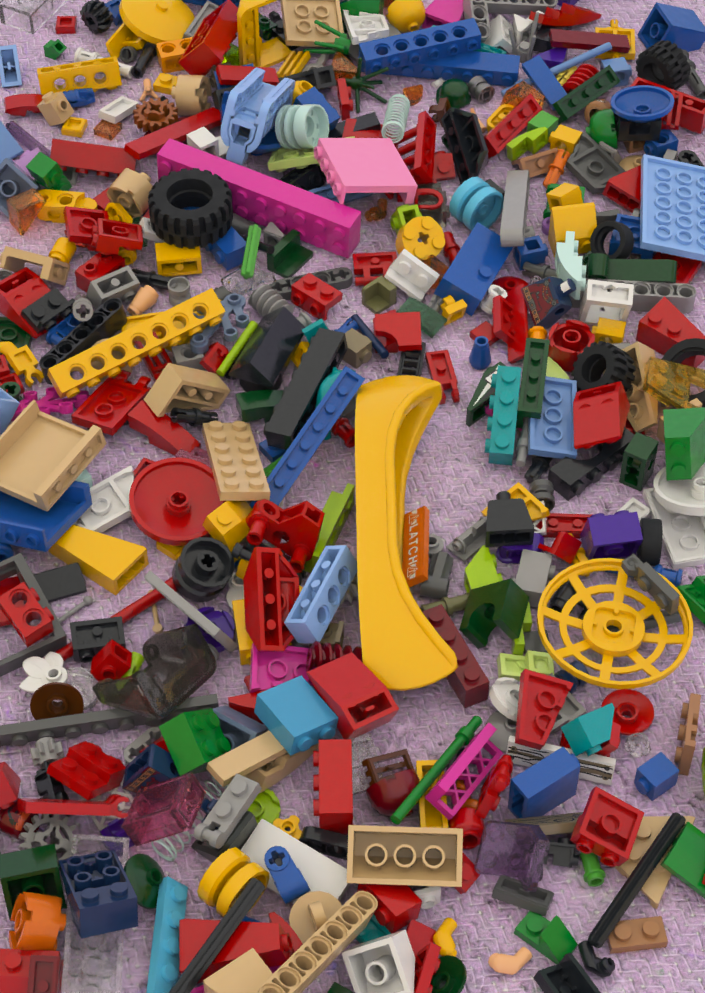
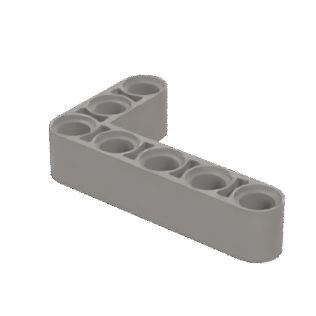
(481, 8)

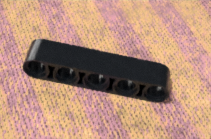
(103, 324)

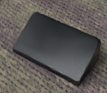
(61, 582)

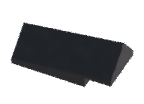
(269, 348)

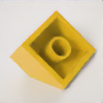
(575, 218)

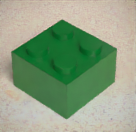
(194, 740)

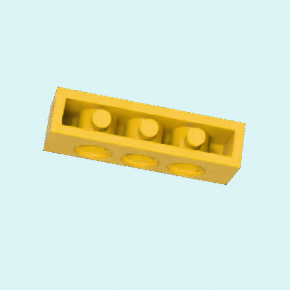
(88, 69)

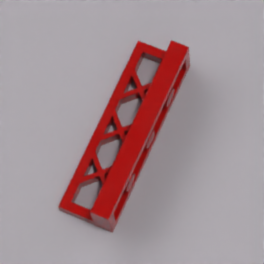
(511, 125)

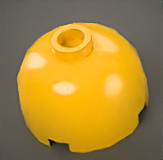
(406, 15)

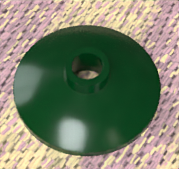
(145, 878)
(450, 976)

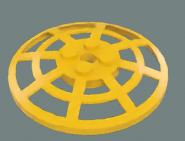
(607, 614)

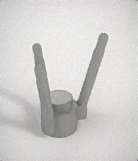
(524, 49)

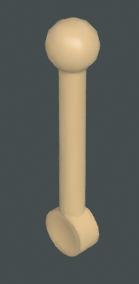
(157, 628)

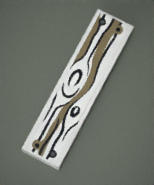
(593, 768)

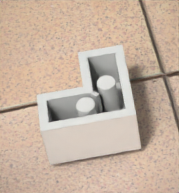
(207, 142)

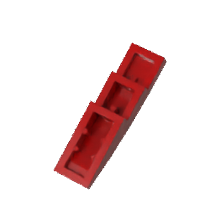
(567, 16)

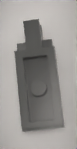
(652, 583)

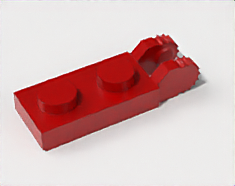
(442, 370)

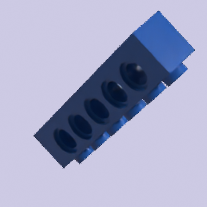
(420, 45)

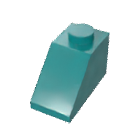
(590, 730)

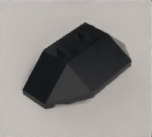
(465, 143)

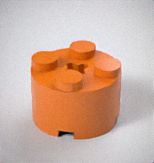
(36, 922)

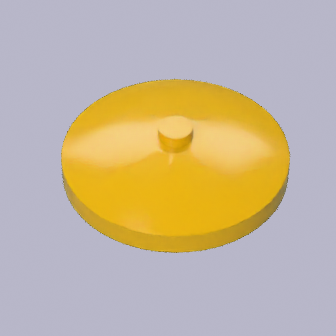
(156, 19)

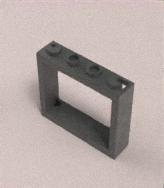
(58, 638)

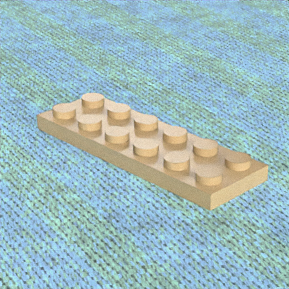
(235, 461)

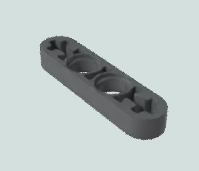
(335, 274)

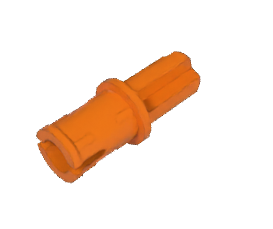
(556, 168)

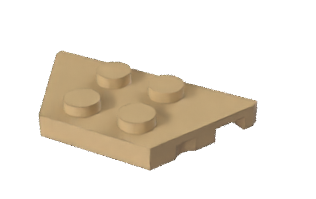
(659, 878)

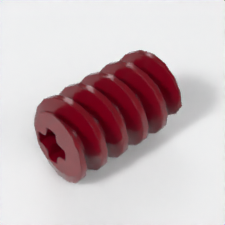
(320, 655)

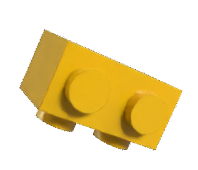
(177, 261)

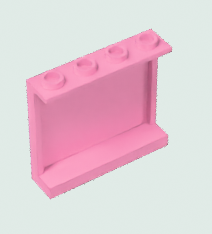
(364, 167)

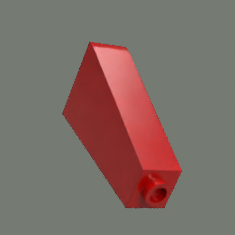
(266, 938)

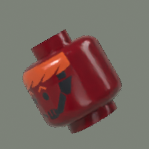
(13, 821)

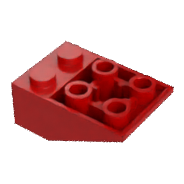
(18, 293)
(599, 415)
(353, 695)

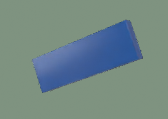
(544, 80)

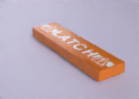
(416, 546)

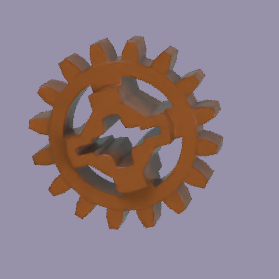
(155, 114)

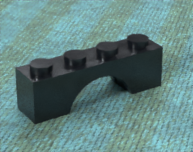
(573, 476)

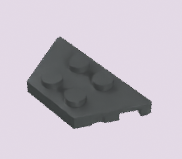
(592, 165)

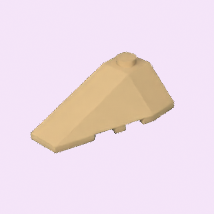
(643, 406)

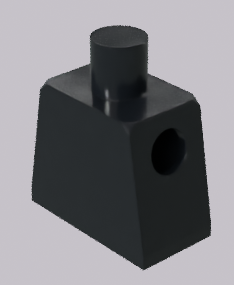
(508, 522)

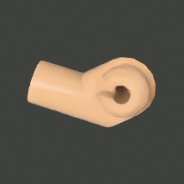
(509, 964)

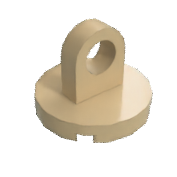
(312, 912)

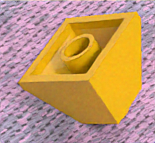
(229, 523)

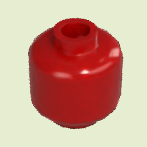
(471, 825)

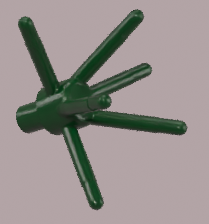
(360, 84)

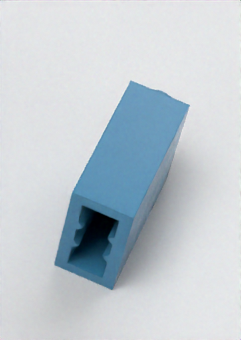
(296, 715)

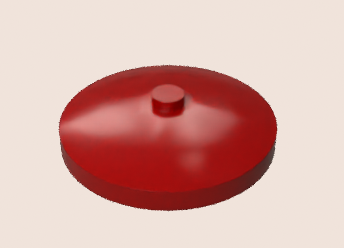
(173, 500)

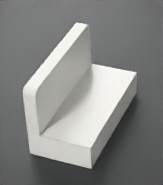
(500, 34)

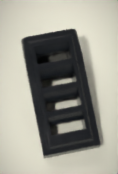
(404, 363)

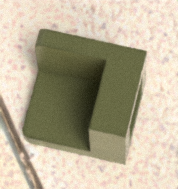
(379, 295)

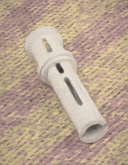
(82, 55)

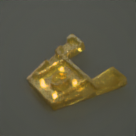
(671, 382)

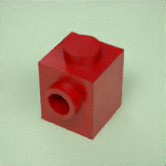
(111, 661)

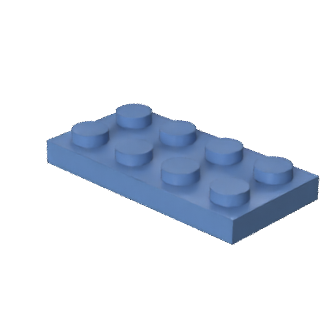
(554, 432)

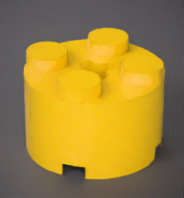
(420, 228)

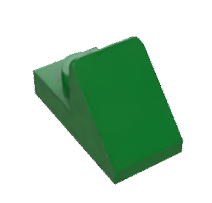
(546, 937)

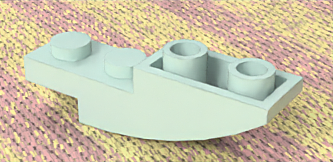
(569, 264)

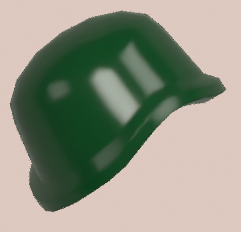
(456, 92)

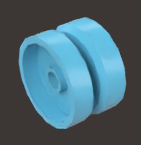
(476, 202)

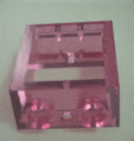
(182, 797)

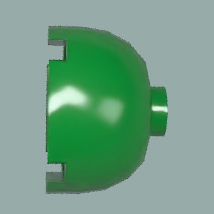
(603, 128)

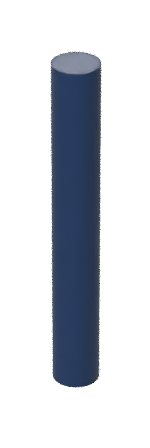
(376, 344)

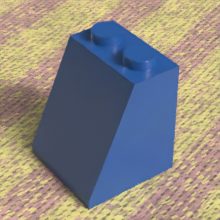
(675, 25)

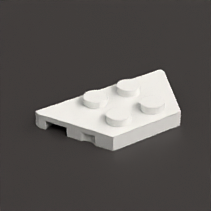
(365, 27)
(109, 502)

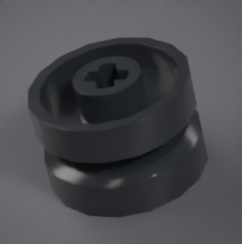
(203, 569)

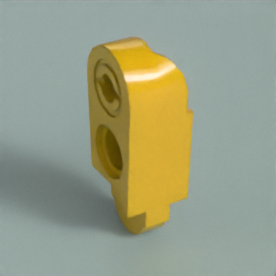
(57, 201)

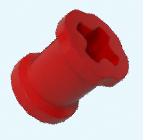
(345, 431)

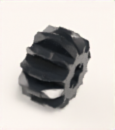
(96, 16)

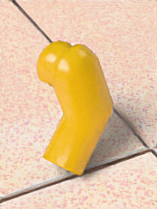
(444, 939)

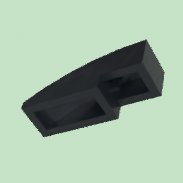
(542, 40)

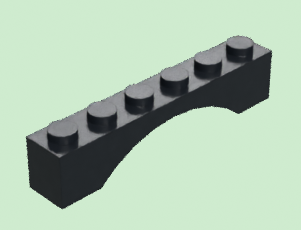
(321, 78)

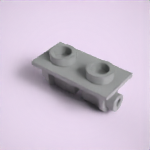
(469, 541)

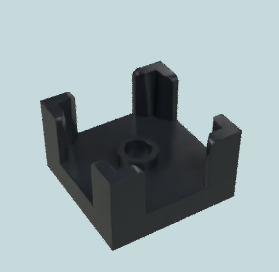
(634, 131)

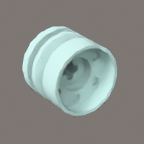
(301, 126)

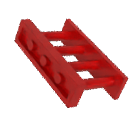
(424, 148)

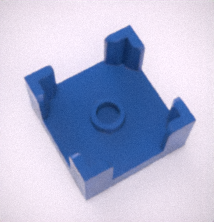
(634, 225)

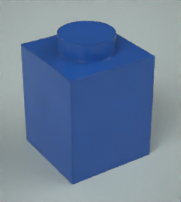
(656, 776)

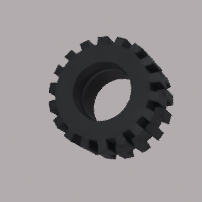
(664, 65)
(597, 359)

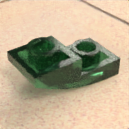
(430, 319)

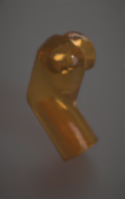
(378, 212)

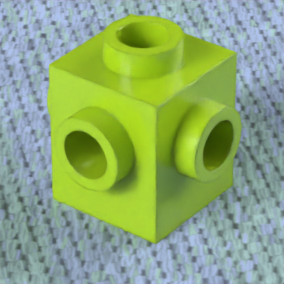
(403, 215)

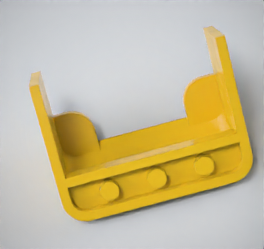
(250, 43)

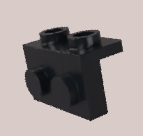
(565, 978)

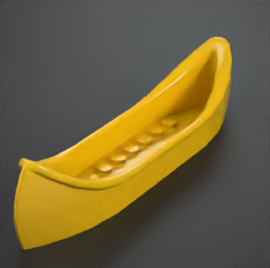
(395, 634)

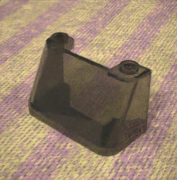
(176, 668)

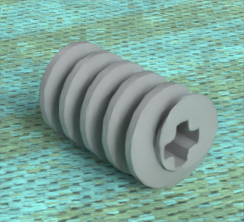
(267, 300)

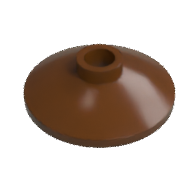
(44, 707)

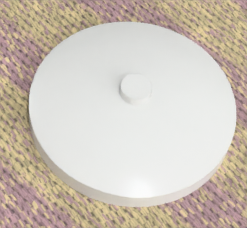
(681, 495)

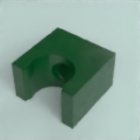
(491, 606)

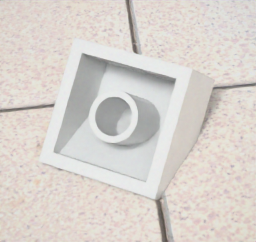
(382, 965)

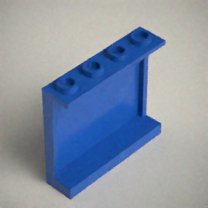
(37, 529)

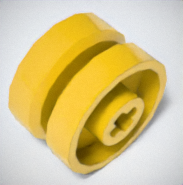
(228, 878)

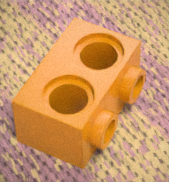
(169, 54)

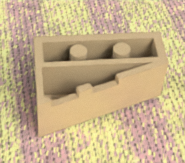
(186, 389)

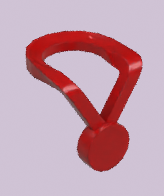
(425, 191)

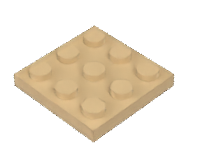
(299, 21)

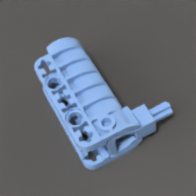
(252, 113)

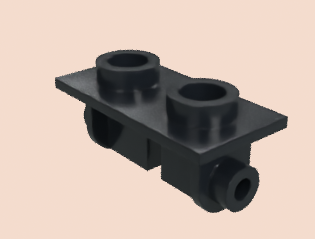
(48, 784)
(563, 853)

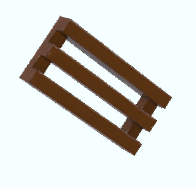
(373, 772)

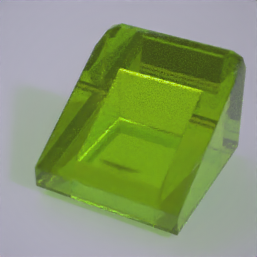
(232, 55)

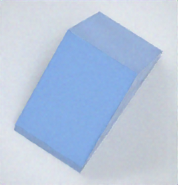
(9, 66)

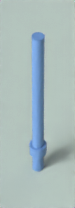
(571, 63)

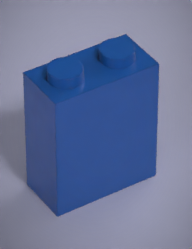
(544, 785)

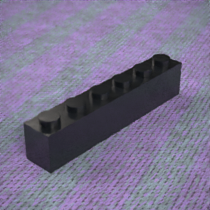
(300, 396)

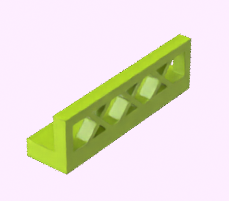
(336, 513)

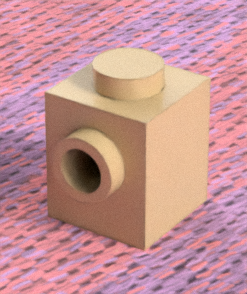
(55, 108)

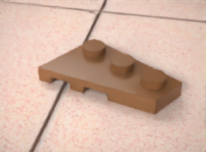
(687, 733)

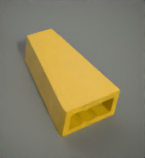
(101, 557)

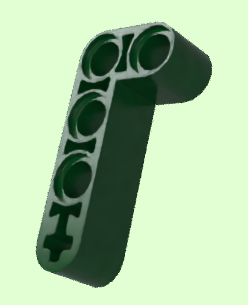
(631, 269)

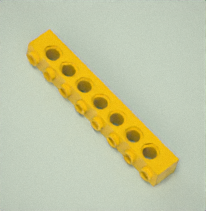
(205, 302)

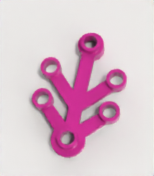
(48, 404)

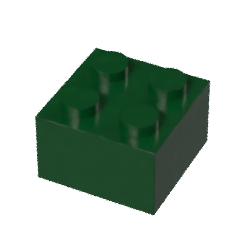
(31, 871)

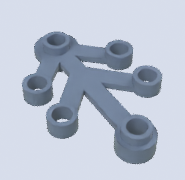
(232, 304)

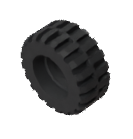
(193, 226)

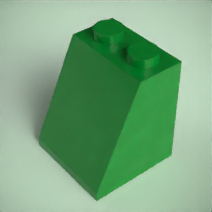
(684, 442)

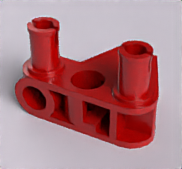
(298, 524)

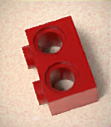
(22, 615)

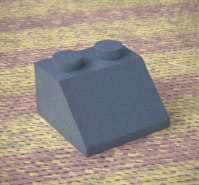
(13, 182)
(237, 726)

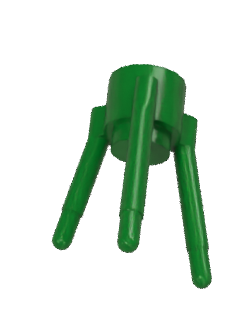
(341, 44)

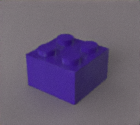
(611, 535)

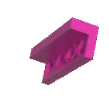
(460, 771)

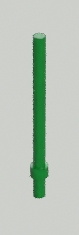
(463, 738)

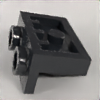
(305, 178)
(47, 311)
(92, 635)

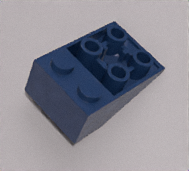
(99, 893)

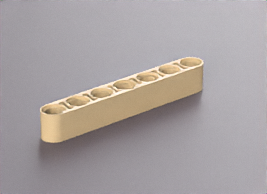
(322, 946)

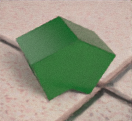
(54, 49)

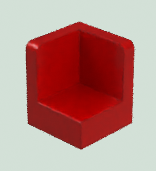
(563, 548)

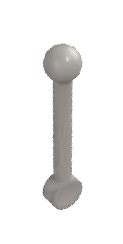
(87, 600)

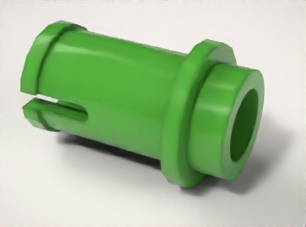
(593, 873)

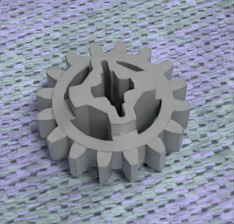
(53, 826)

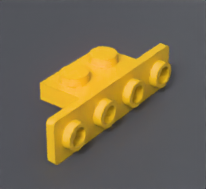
(122, 38)

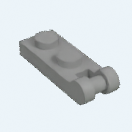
(227, 811)

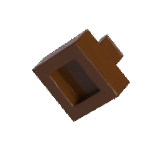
(440, 109)

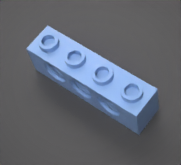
(322, 594)

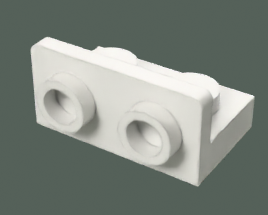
(411, 275)

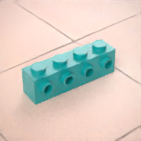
(504, 415)

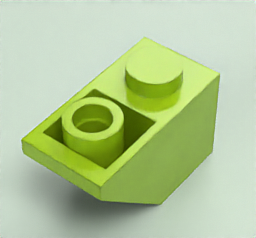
(481, 570)

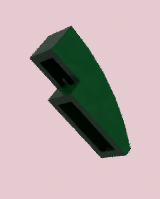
(257, 404)

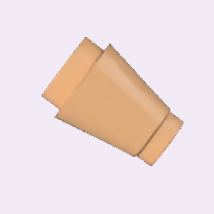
(143, 300)

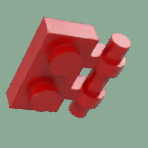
(371, 263)
(495, 782)

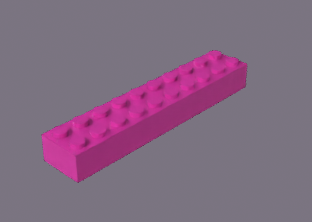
(271, 200)

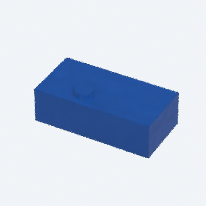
(474, 268)

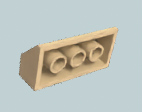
(404, 856)

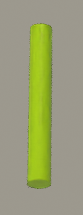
(236, 349)

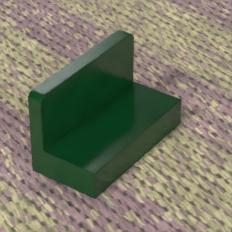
(288, 255)

